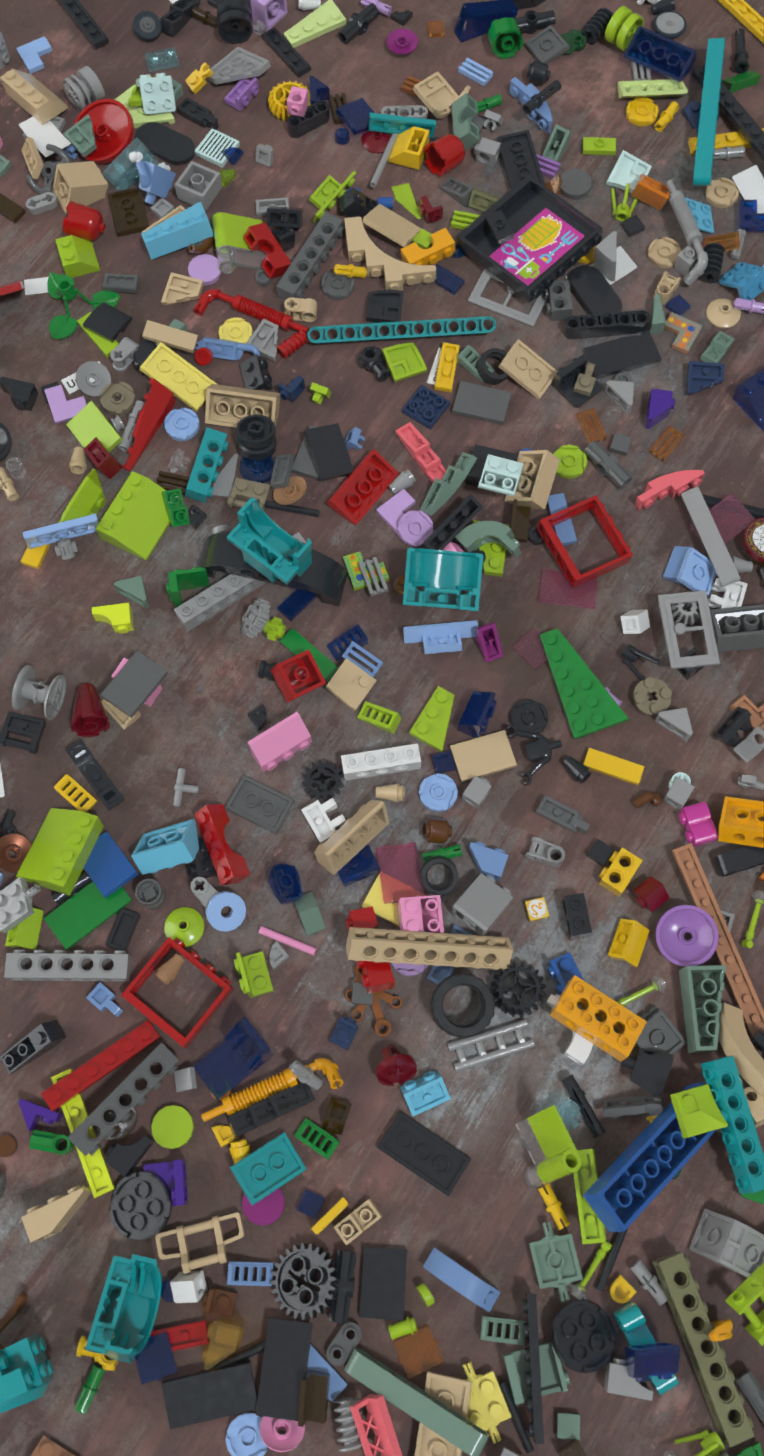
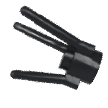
(632, 654)

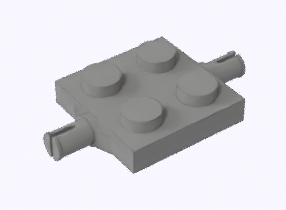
(16, 903)

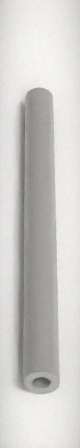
(383, 161)

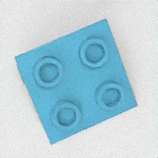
(702, 215)

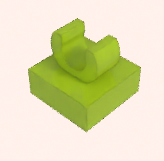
(319, 392)

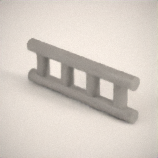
(502, 1051)

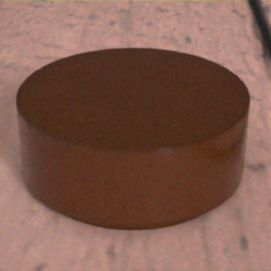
(8, 1145)

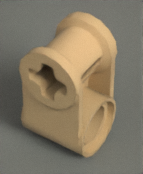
(667, 286)
(302, 309)

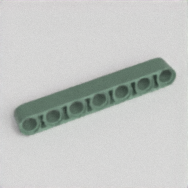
(416, 1403)

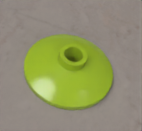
(194, 928)

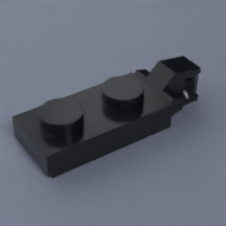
(197, 113)

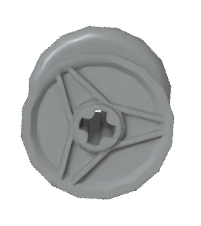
(27, 689)

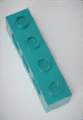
(211, 440)

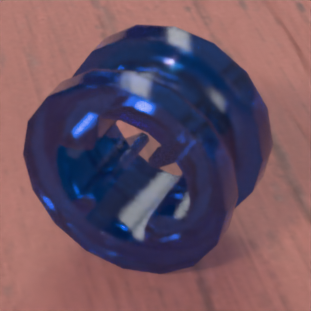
(342, 136)

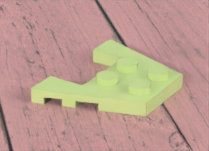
(138, 114)

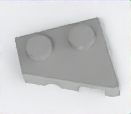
(266, 339)

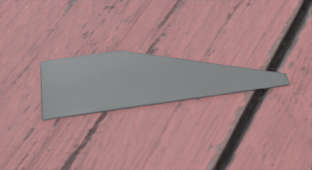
(225, 479)

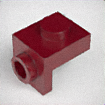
(430, 214)

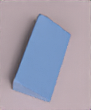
(675, 563)

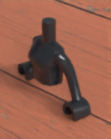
(536, 750)

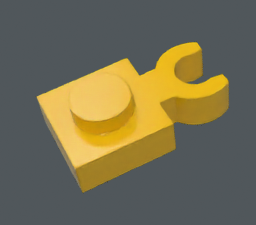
(197, 78)

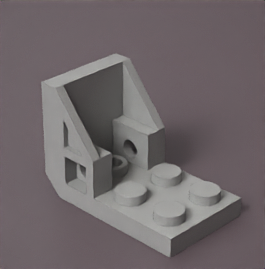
(728, 1243)

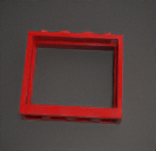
(559, 552)
(147, 971)

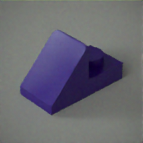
(33, 1112)

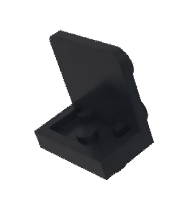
(566, 380)

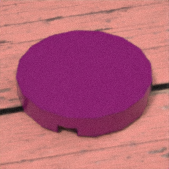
(266, 1210)

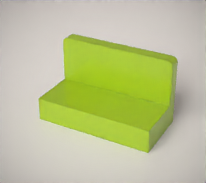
(26, 932)

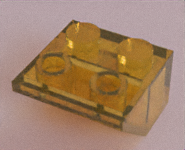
(224, 1339)

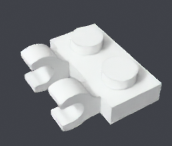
(732, 596)
(319, 821)

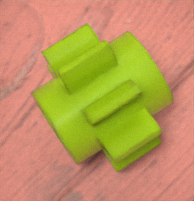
(275, 629)

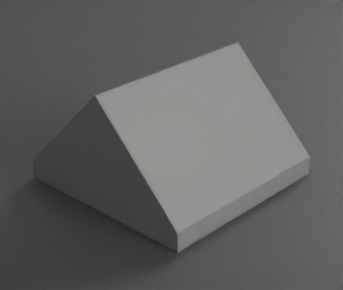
(606, 256)

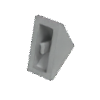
(621, 394)
(677, 722)

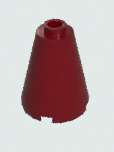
(88, 712)

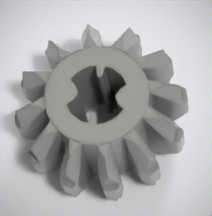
(682, 615)

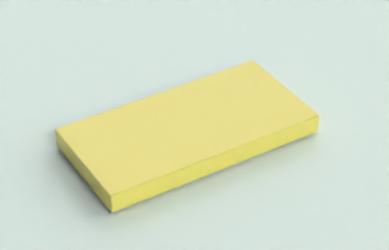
(177, 376)

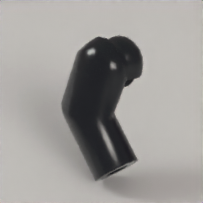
(7, 824)

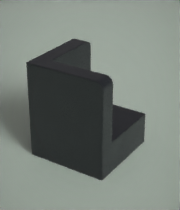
(687, 673)

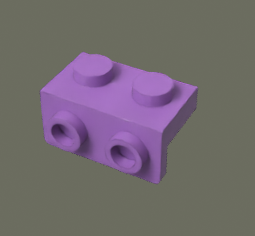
(242, 93)

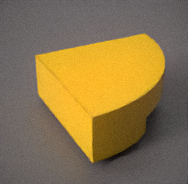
(223, 1134)

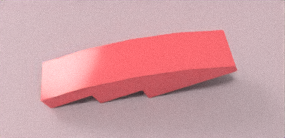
(421, 452)

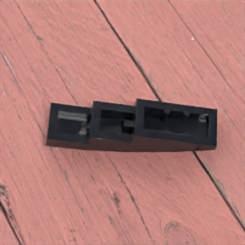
(270, 1109)

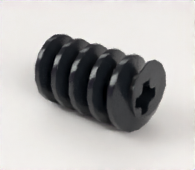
(597, 25)
(715, 259)

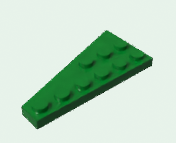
(583, 696)

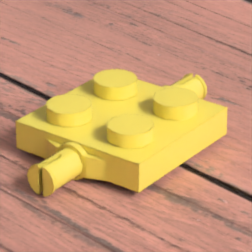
(487, 1402)

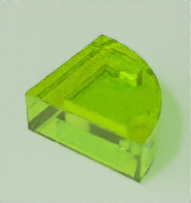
(227, 176)

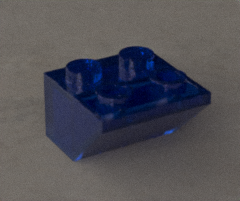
(477, 713)

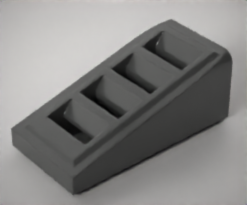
(462, 198)

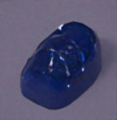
(285, 883)

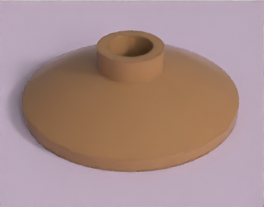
(292, 493)

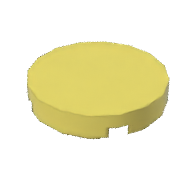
(236, 330)

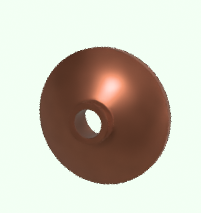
(17, 844)

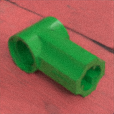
(49, 1142)

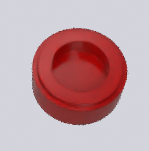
(204, 356)

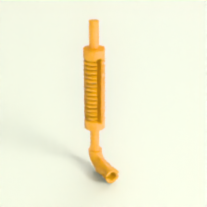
(271, 1086)

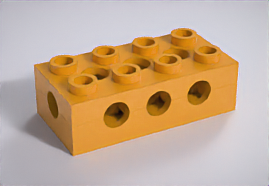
(742, 822)
(610, 1013)

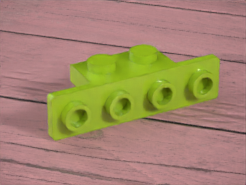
(328, 192)

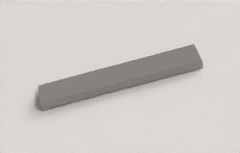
(710, 537)

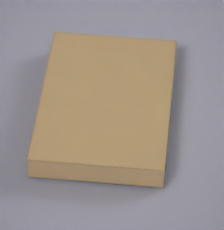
(391, 225)
(528, 369)
(483, 756)

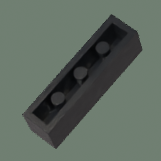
(452, 524)

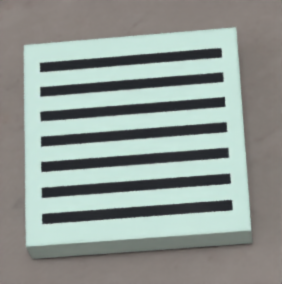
(213, 145)

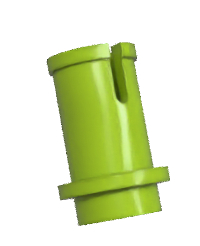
(403, 1328)

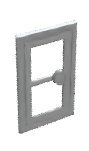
(476, 298)
(670, 631)

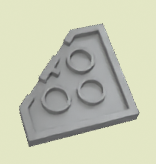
(237, 66)

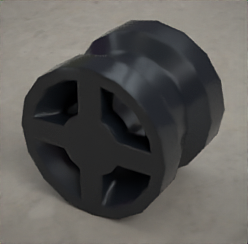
(264, 670)

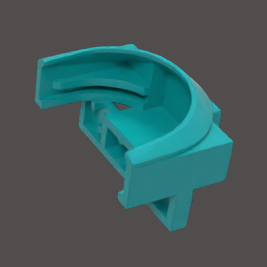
(268, 545)
(126, 1309)
(24, 1372)

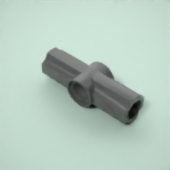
(608, 464)

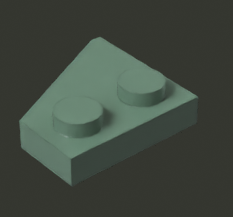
(82, 136)

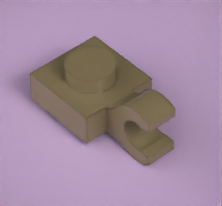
(585, 382)

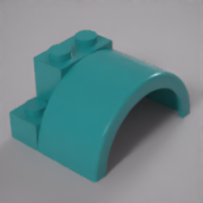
(443, 578)

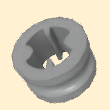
(117, 423)

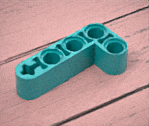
(636, 1332)

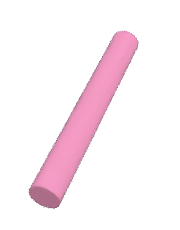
(287, 940)

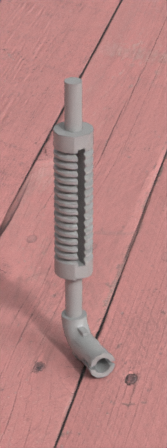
(689, 230)

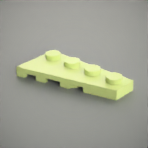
(316, 24)

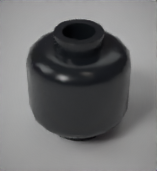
(538, 73)

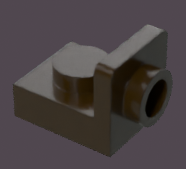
(336, 1116)

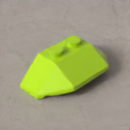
(87, 499)

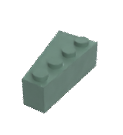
(702, 1005)

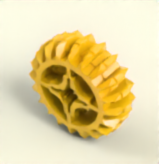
(278, 99)

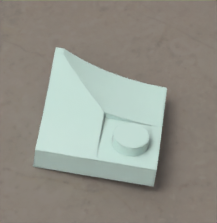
(627, 170)

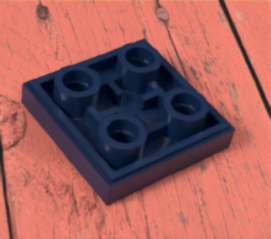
(426, 407)

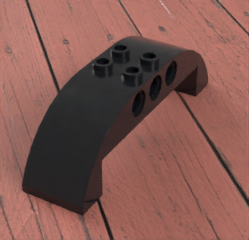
(321, 577)

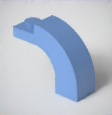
(461, 1280)

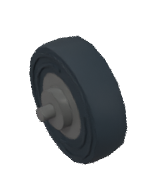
(147, 26)

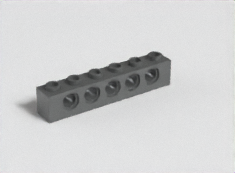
(310, 257)
(159, 1055)

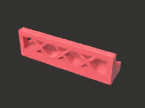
(381, 1424)

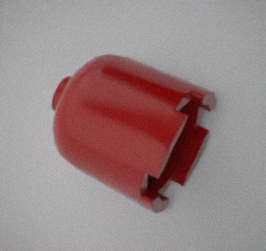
(444, 154)
(83, 222)

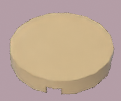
(722, 193)
(663, 252)

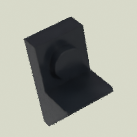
(285, 237)

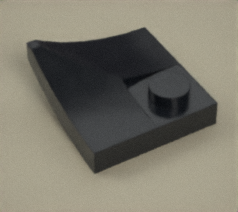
(384, 306)

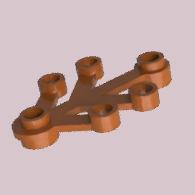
(375, 1006)

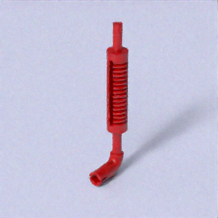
(249, 308)

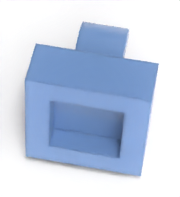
(352, 439)

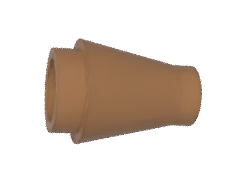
(170, 969)

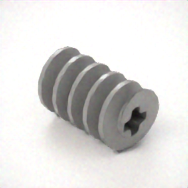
(350, 1435)

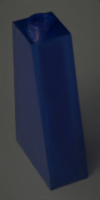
(477, 17)

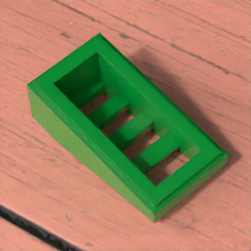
(331, 1149)

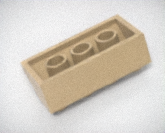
(32, 95)
(230, 404)
(352, 836)

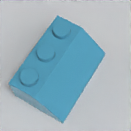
(166, 847)

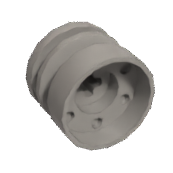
(83, 88)

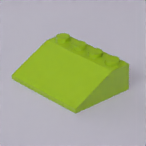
(135, 517)
(61, 849)

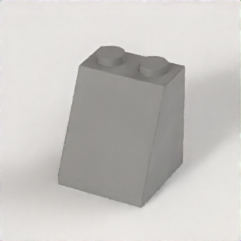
(482, 904)

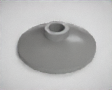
(92, 370)

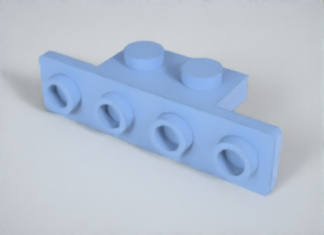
(440, 637)

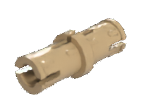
(7, 485)

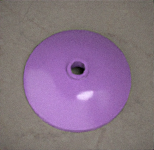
(684, 920)

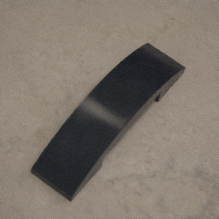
(95, 775)

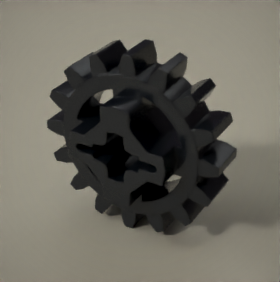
(330, 780)

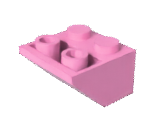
(421, 914)

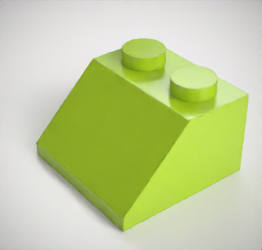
(77, 256)

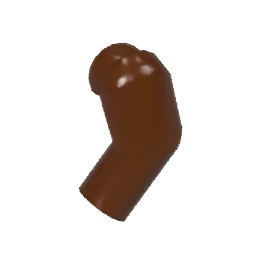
(653, 797)

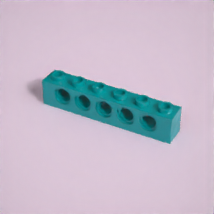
(740, 1135)

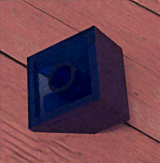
(652, 1360)

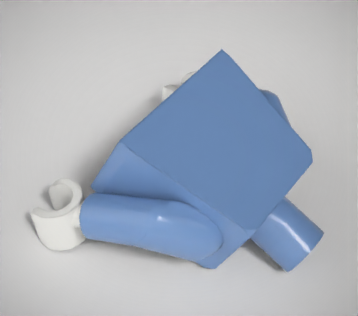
(153, 178)

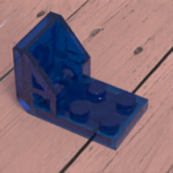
(233, 1059)

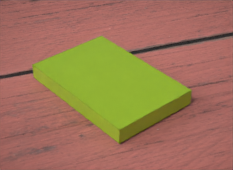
(92, 423)

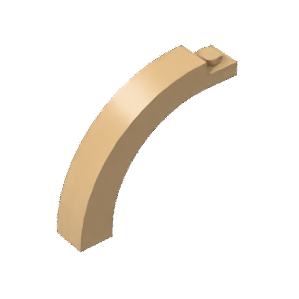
(737, 1044)

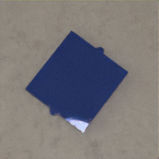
(156, 1359)

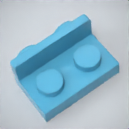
(425, 1092)

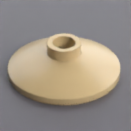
(719, 317)

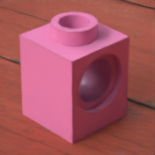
(297, 101)

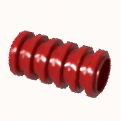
(293, 343)

